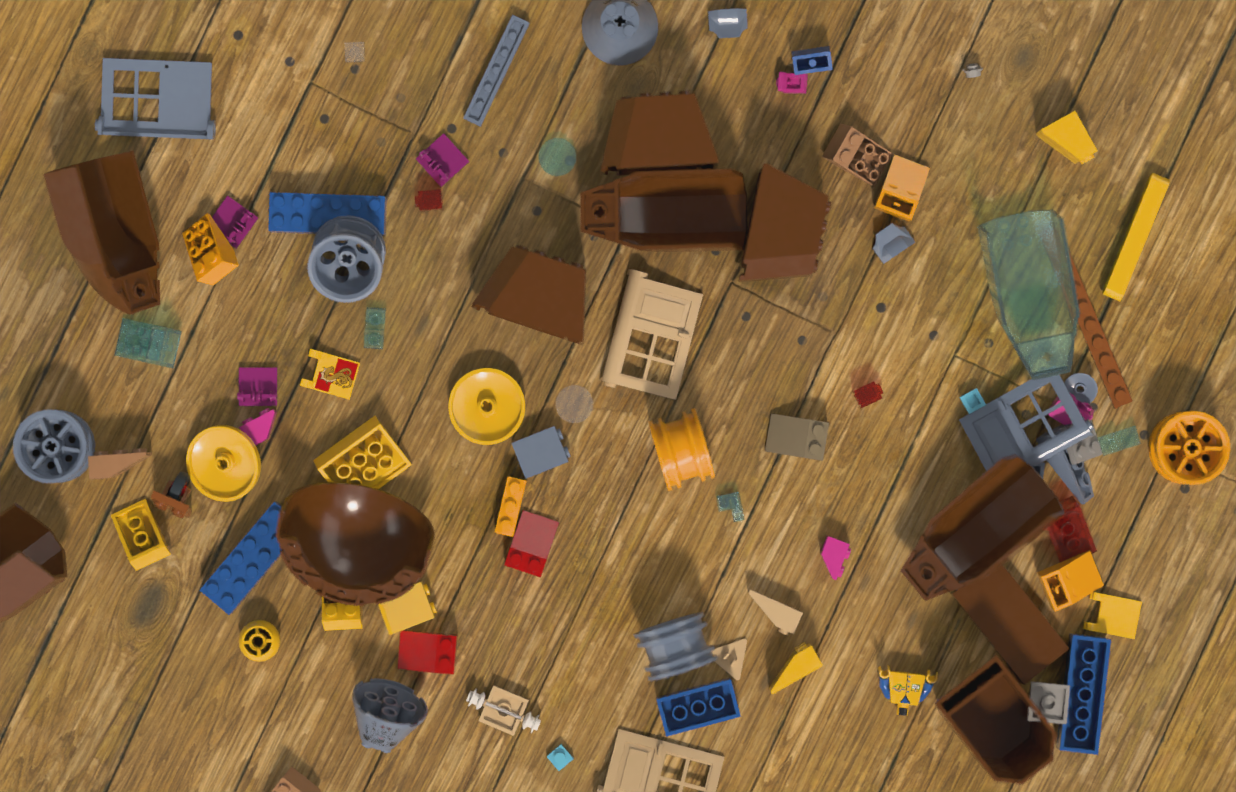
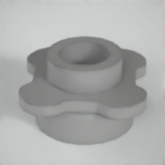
(972, 70)

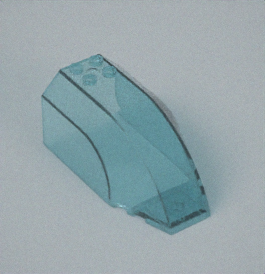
(1033, 288)

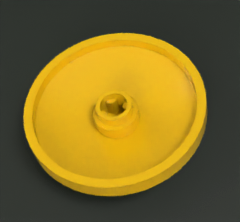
(486, 406)
(223, 463)

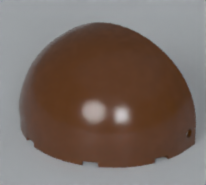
(353, 542)

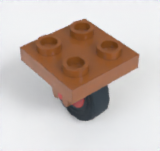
(174, 496)

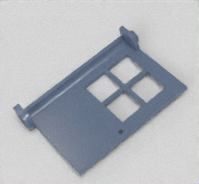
(182, 100)
(998, 433)

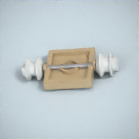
(503, 710)

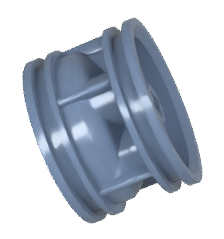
(358, 282)

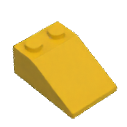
(140, 535)
(798, 665)

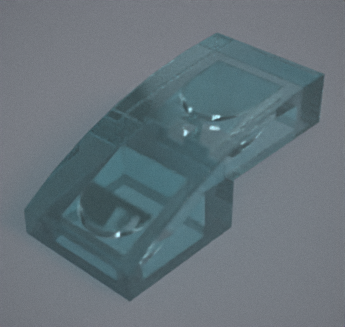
(1119, 440)

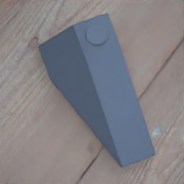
(1072, 475)

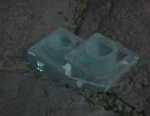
(375, 328)

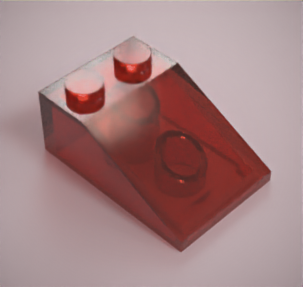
(1070, 533)

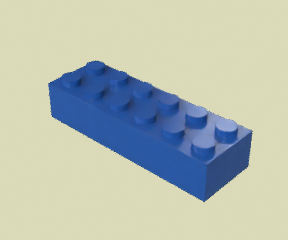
(309, 212)
(246, 563)
(1087, 677)

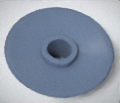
(1090, 389)

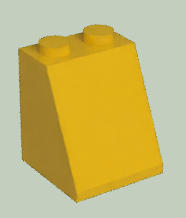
(1069, 138)
(408, 609)

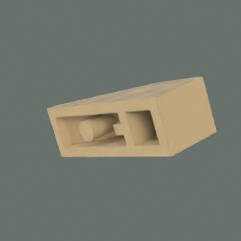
(781, 615)

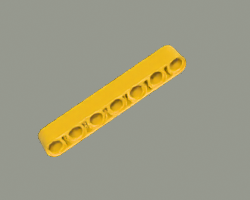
(1136, 237)

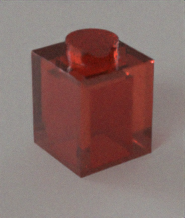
(429, 200)
(868, 394)

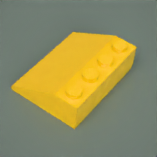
(363, 457)

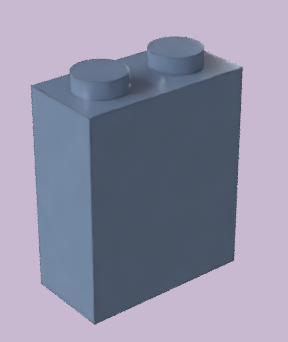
(541, 451)

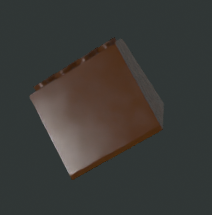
(658, 135)
(783, 228)
(537, 293)
(992, 723)

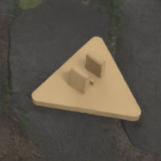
(731, 657)

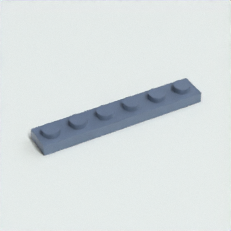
(496, 70)

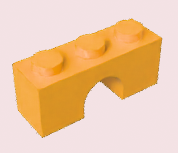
(510, 506)

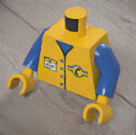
(905, 687)

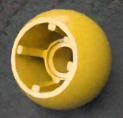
(260, 655)

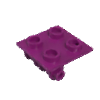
(442, 160)
(234, 221)
(257, 387)

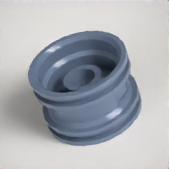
(36, 467)
(675, 646)

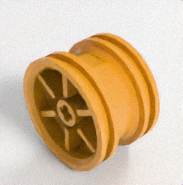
(1203, 424)
(681, 449)

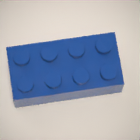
(698, 707)

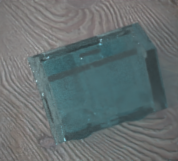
(148, 343)

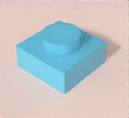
(972, 401)
(560, 757)

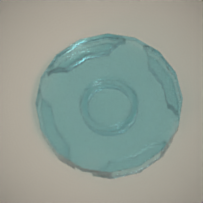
(557, 157)

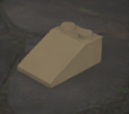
(797, 437)

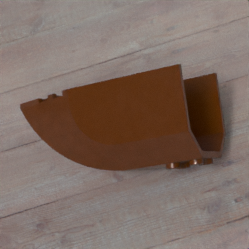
(670, 211)
(108, 228)
(982, 528)
(29, 561)

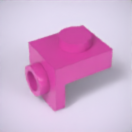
(792, 83)

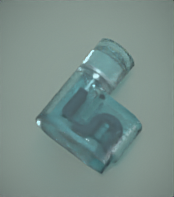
(733, 502)

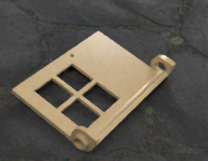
(657, 311)
(639, 763)

